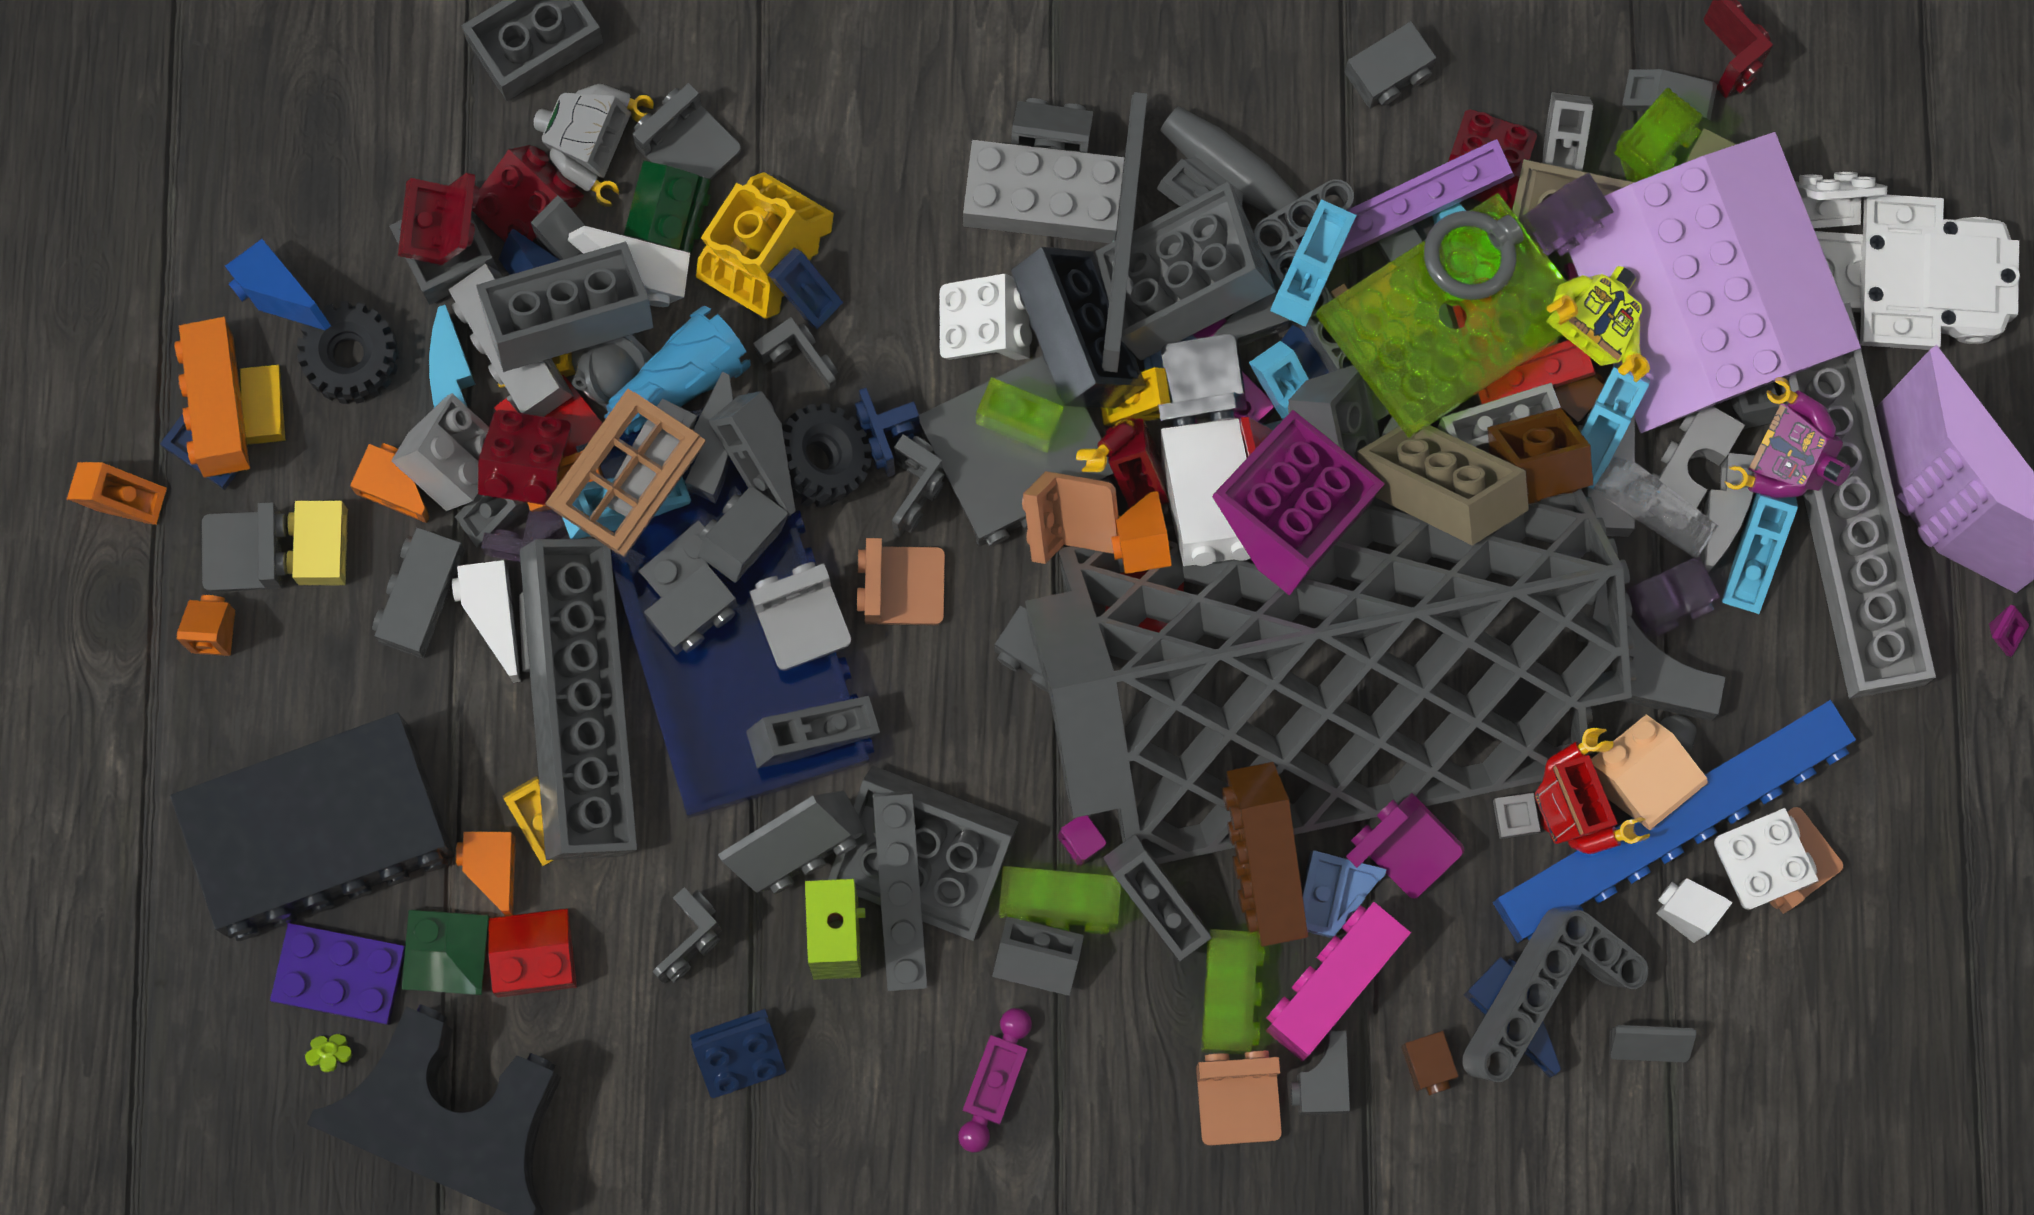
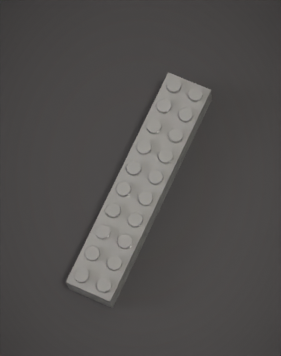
(1863, 541)

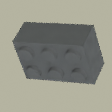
(530, 40)

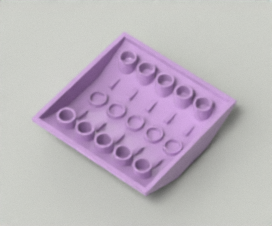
(1722, 278)
(1958, 473)

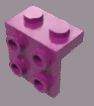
(1408, 845)

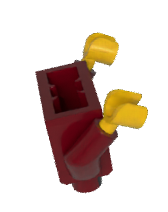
(1131, 458)

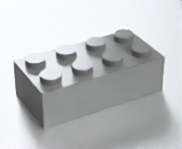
(1043, 191)

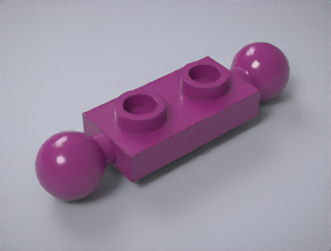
(994, 1080)

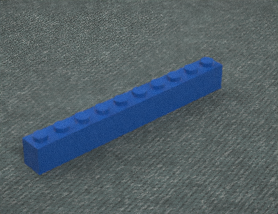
(1729, 791)

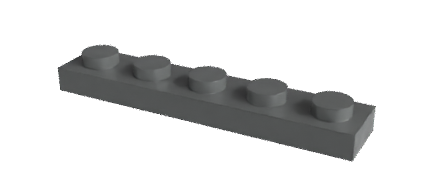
(899, 890)

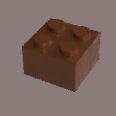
(1547, 449)

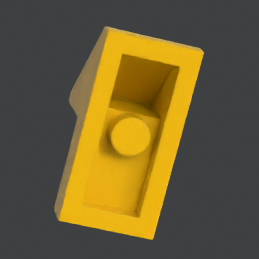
(1145, 402)

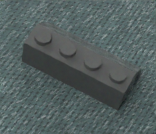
(565, 306)

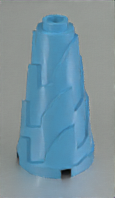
(686, 365)

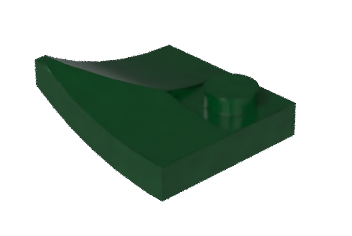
(445, 952)

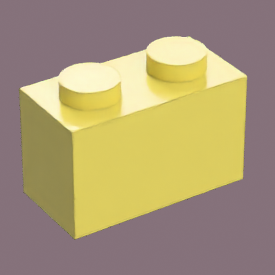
(318, 543)

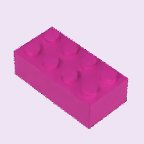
(1332, 988)

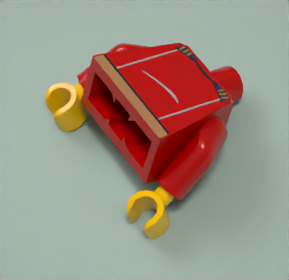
(1575, 802)

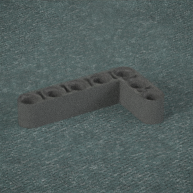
(1290, 237)
(1544, 984)

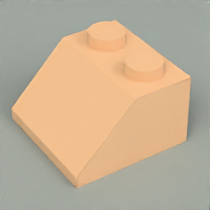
(1648, 772)

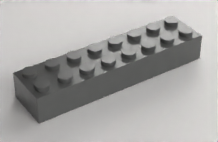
(577, 699)

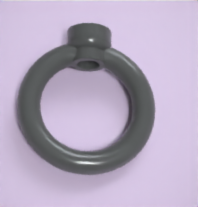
(1503, 235)

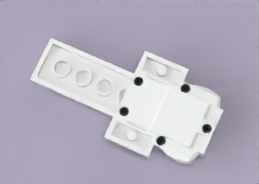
(1925, 274)

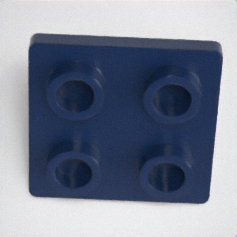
(886, 428)
(737, 1054)

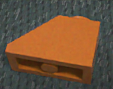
(386, 484)
(116, 492)
(1142, 536)
(207, 626)
(490, 865)

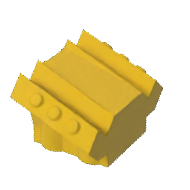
(753, 235)

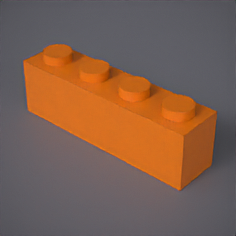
(213, 397)

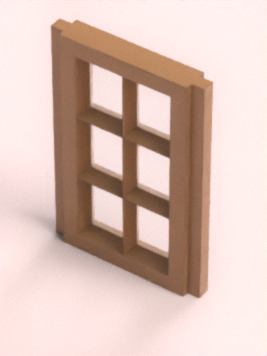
(656, 491)

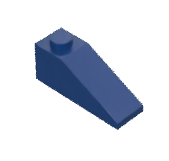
(272, 288)

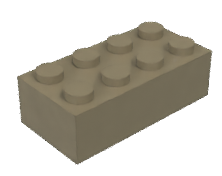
(1446, 482)

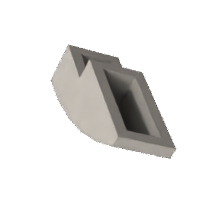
(1726, 508)

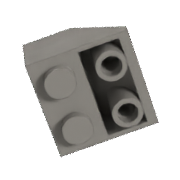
(444, 453)

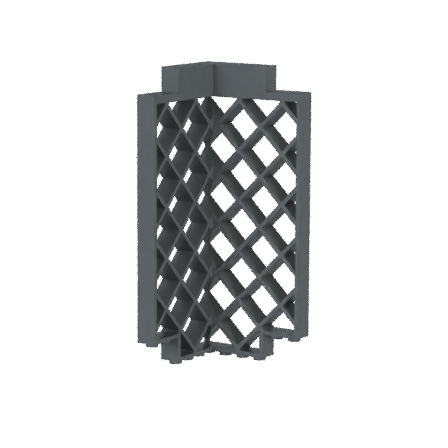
(1363, 624)

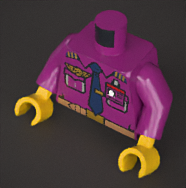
(1796, 450)

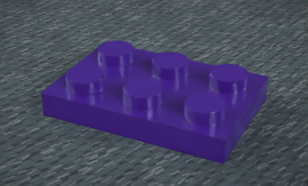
(338, 974)

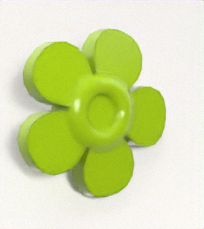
(327, 1052)

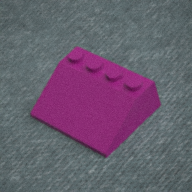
(1294, 500)

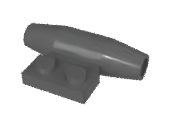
(1216, 159)

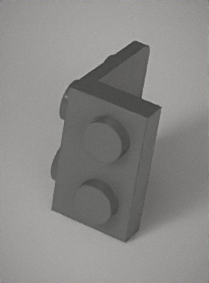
(685, 136)
(919, 460)
(244, 550)
(701, 941)

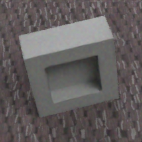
(1516, 815)

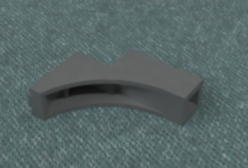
(1660, 679)

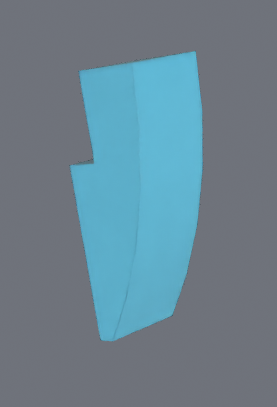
(1313, 263)
(447, 361)
(1279, 375)
(1611, 417)

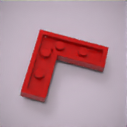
(1554, 365)

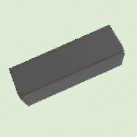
(1651, 1043)

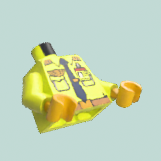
(1602, 319)

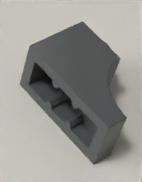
(1327, 1085)

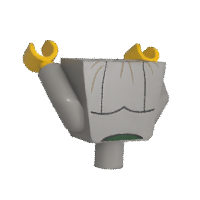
(587, 131)

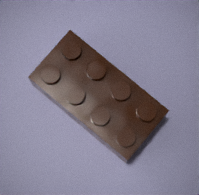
(1265, 854)

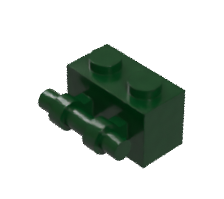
(668, 206)

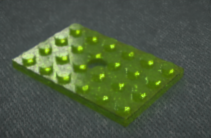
(1406, 352)

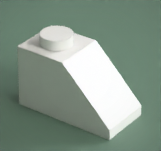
(1692, 908)

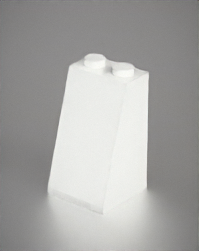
(1194, 465)

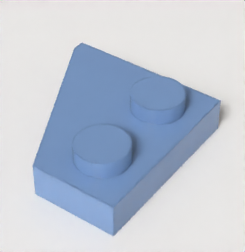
(1334, 891)

